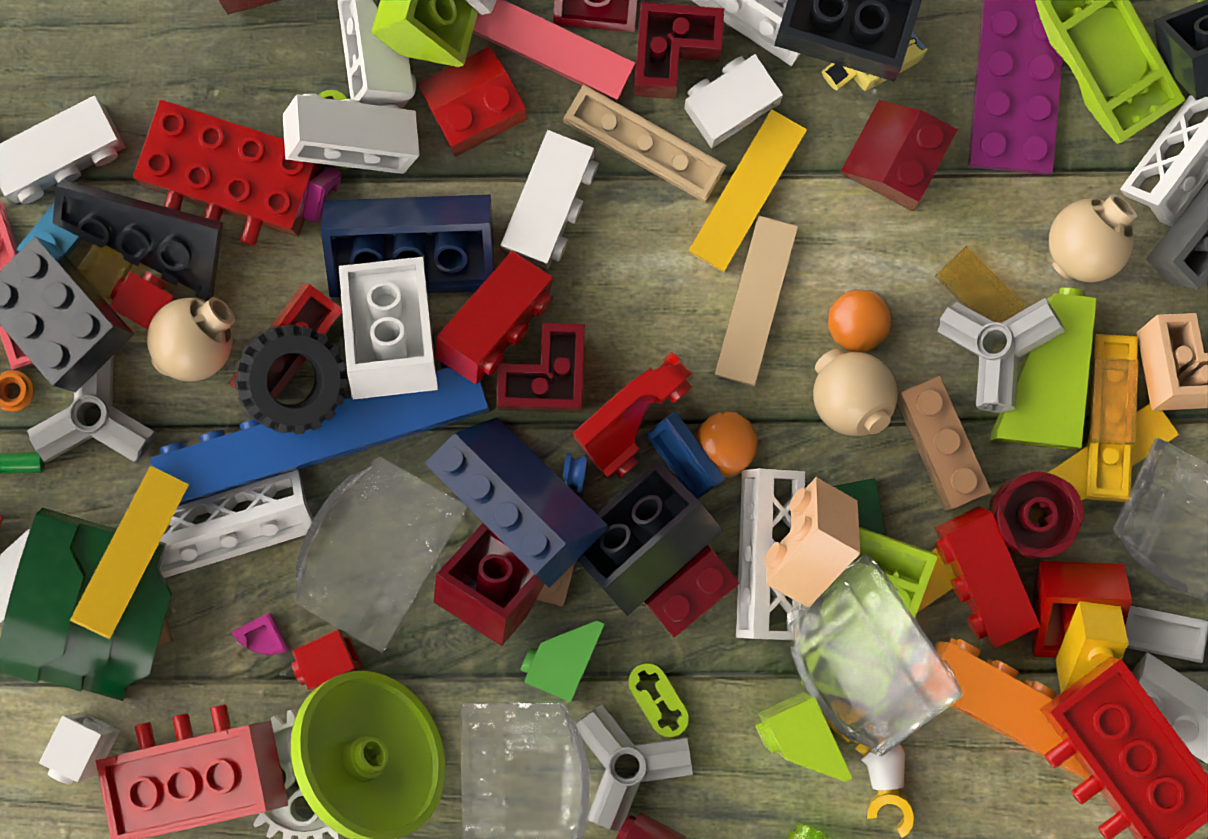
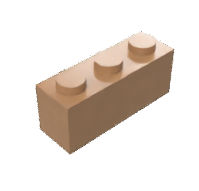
(942, 443)

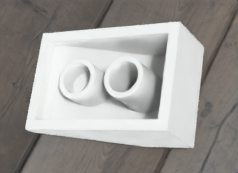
(387, 328)

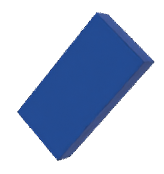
(684, 455)

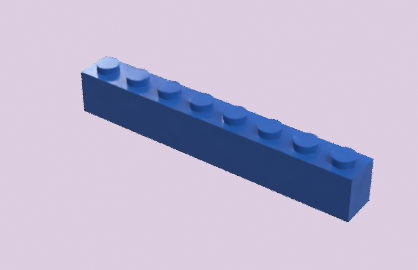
(359, 424)

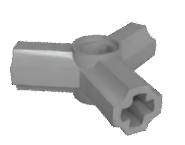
(979, 335)
(113, 429)
(615, 791)

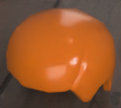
(859, 320)
(728, 442)

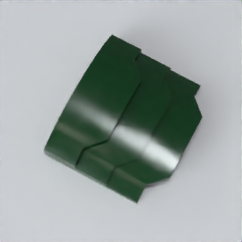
(48, 584)

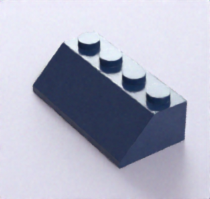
(446, 231)
(518, 498)

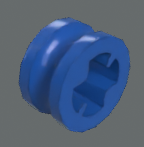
(575, 472)

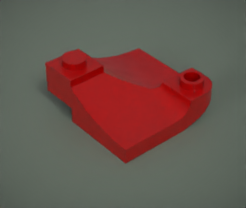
(612, 430)

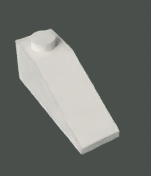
(373, 69)

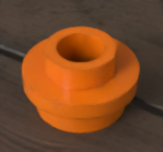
(26, 391)

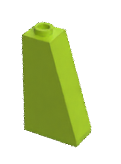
(1053, 381)

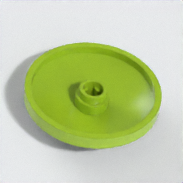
(368, 756)

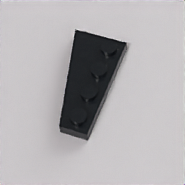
(159, 237)

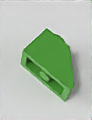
(561, 660)

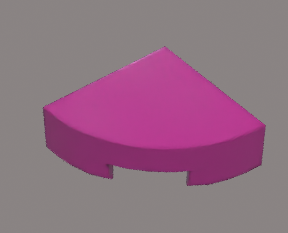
(318, 191)
(262, 636)

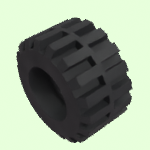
(327, 386)

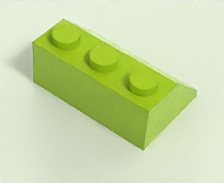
(427, 29)
(802, 736)

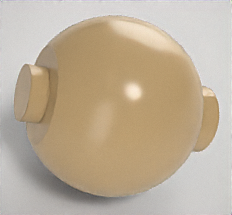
(1092, 238)
(191, 338)
(854, 393)

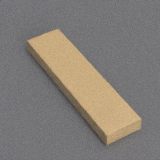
(644, 143)
(756, 301)

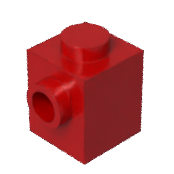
(140, 297)
(325, 659)

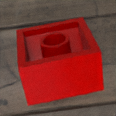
(473, 101)
(1059, 590)

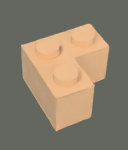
(1174, 362)
(819, 544)

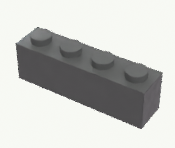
(1184, 249)

